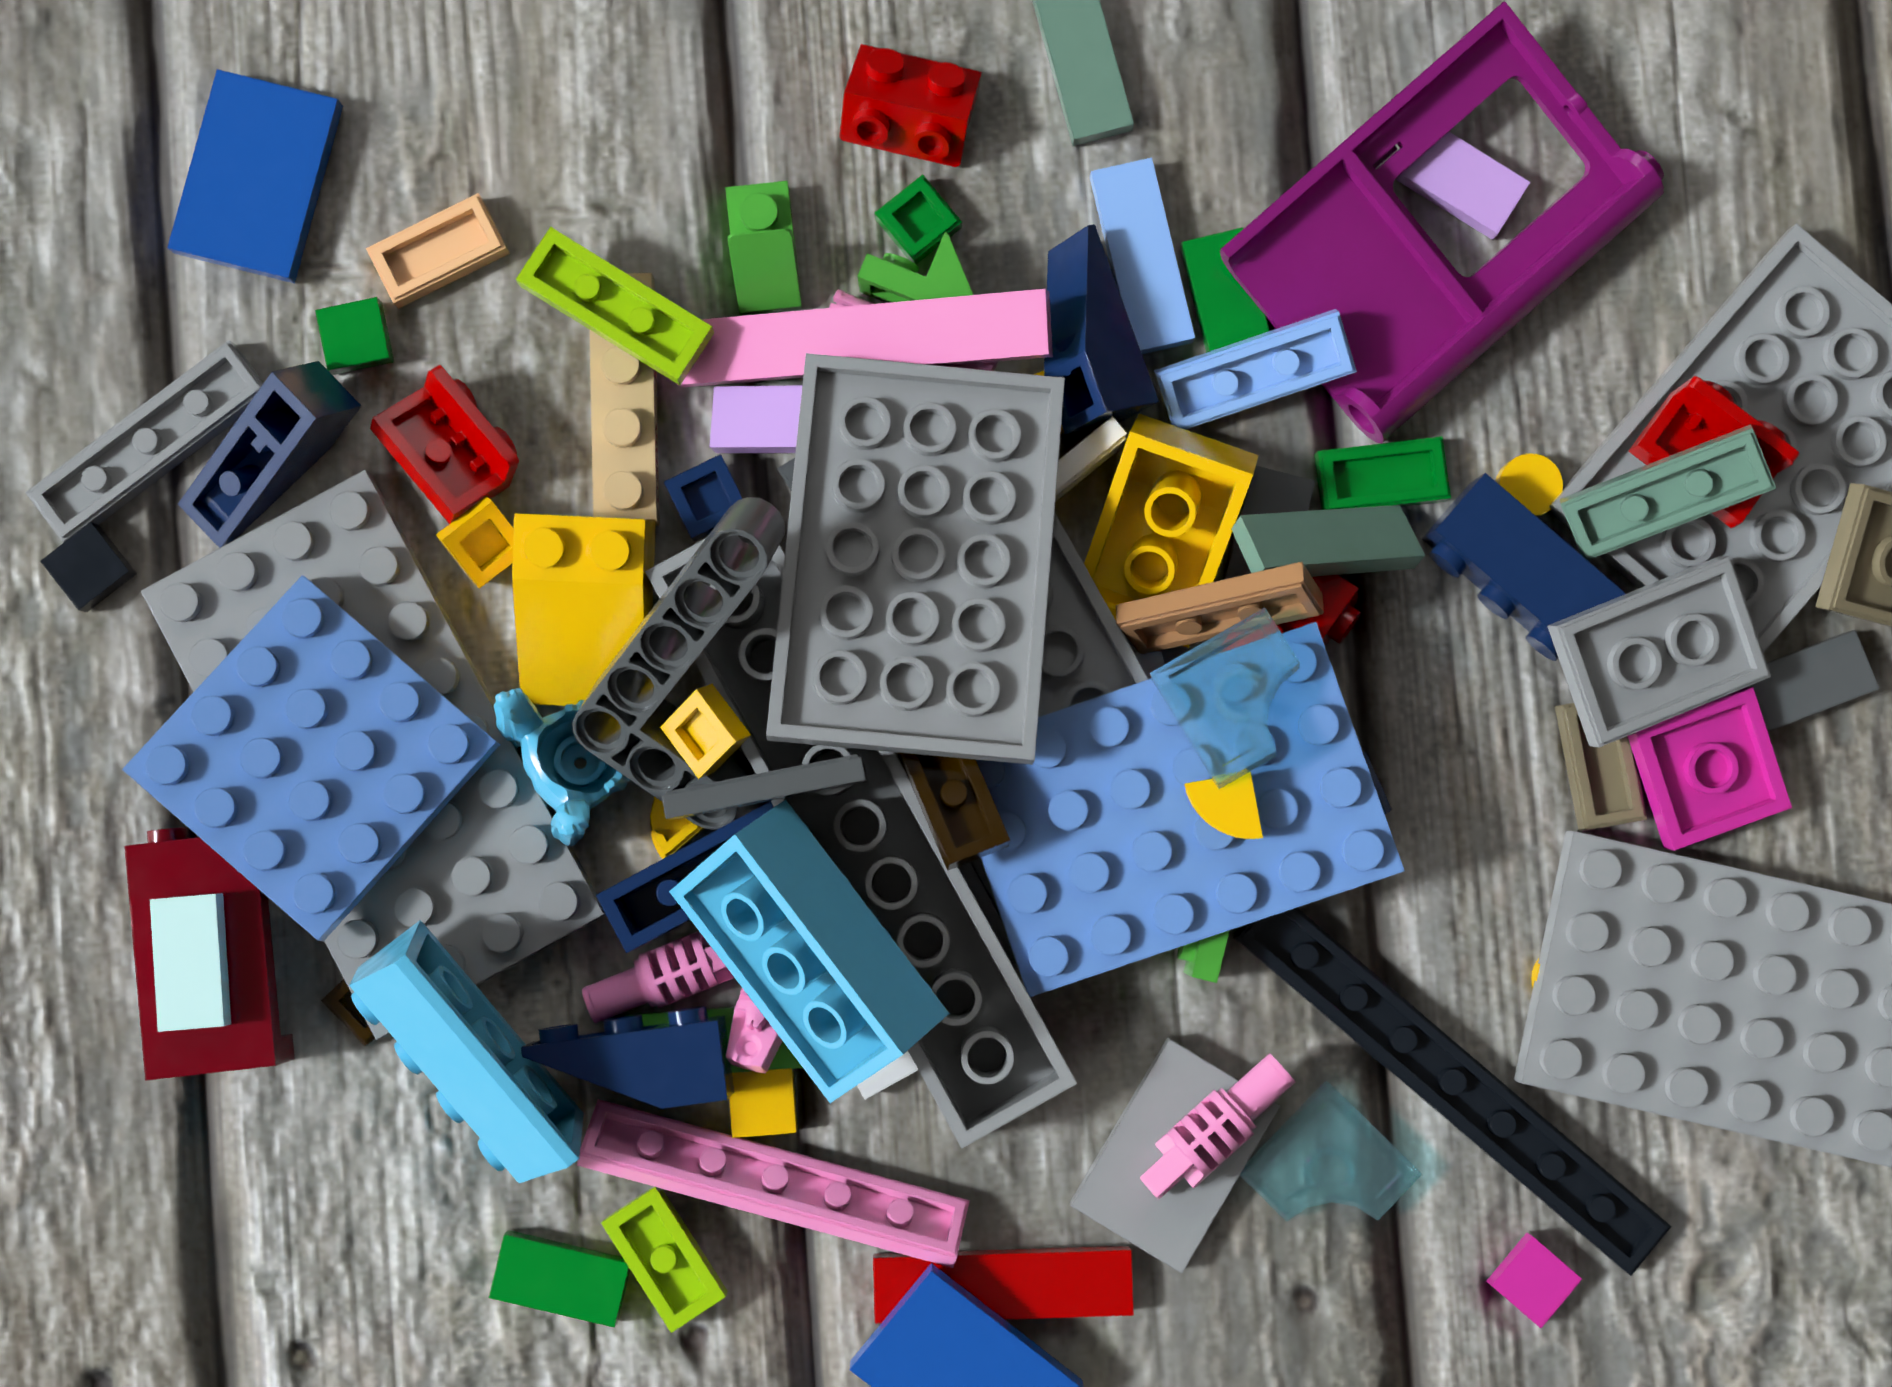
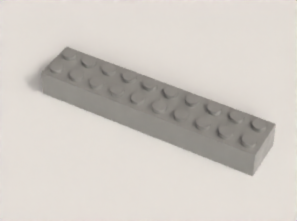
(993, 1048)

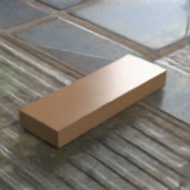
(1211, 608)

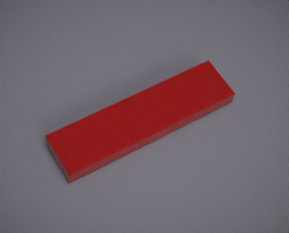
(1022, 1281)

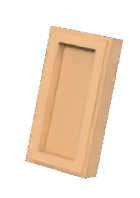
(437, 251)

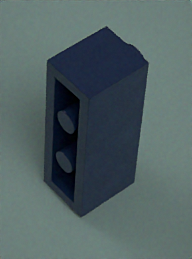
(1515, 561)
(642, 904)

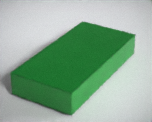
(1221, 304)
(1383, 474)
(560, 1278)

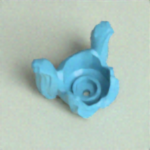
(549, 759)

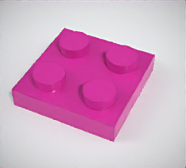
(1709, 770)

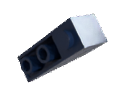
(1092, 338)
(652, 1063)

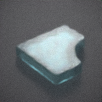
(1225, 694)
(1327, 1157)

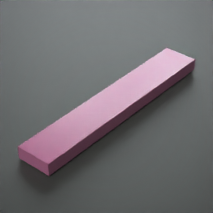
(915, 331)
(774, 1183)

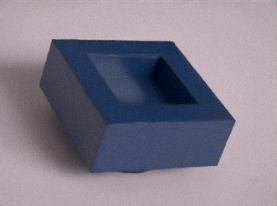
(703, 495)

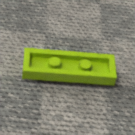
(615, 306)

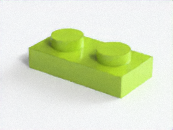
(664, 1258)

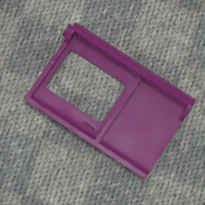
(1357, 249)

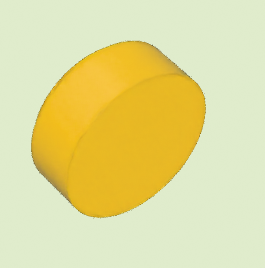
(1531, 481)

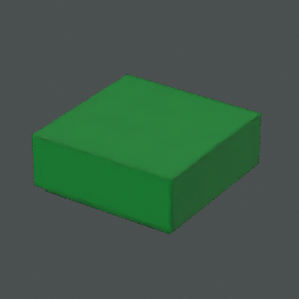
(917, 219)
(354, 336)

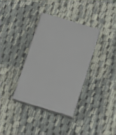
(1659, 651)
(1112, 1187)

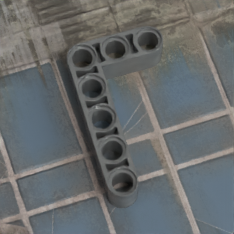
(627, 702)

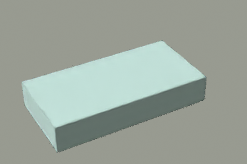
(190, 962)

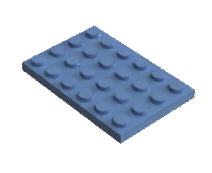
(1123, 867)

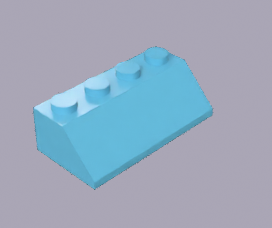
(809, 952)
(469, 1055)

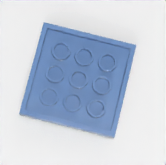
(311, 758)

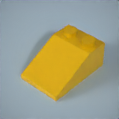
(1167, 512)
(576, 598)

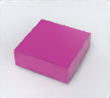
(1534, 1280)

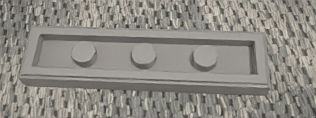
(147, 442)

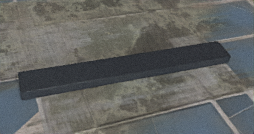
(1456, 1086)

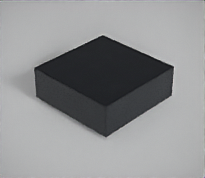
(88, 567)

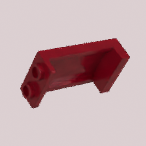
(184, 867)

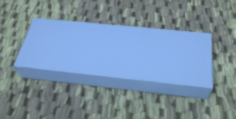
(1142, 254)
(1256, 370)

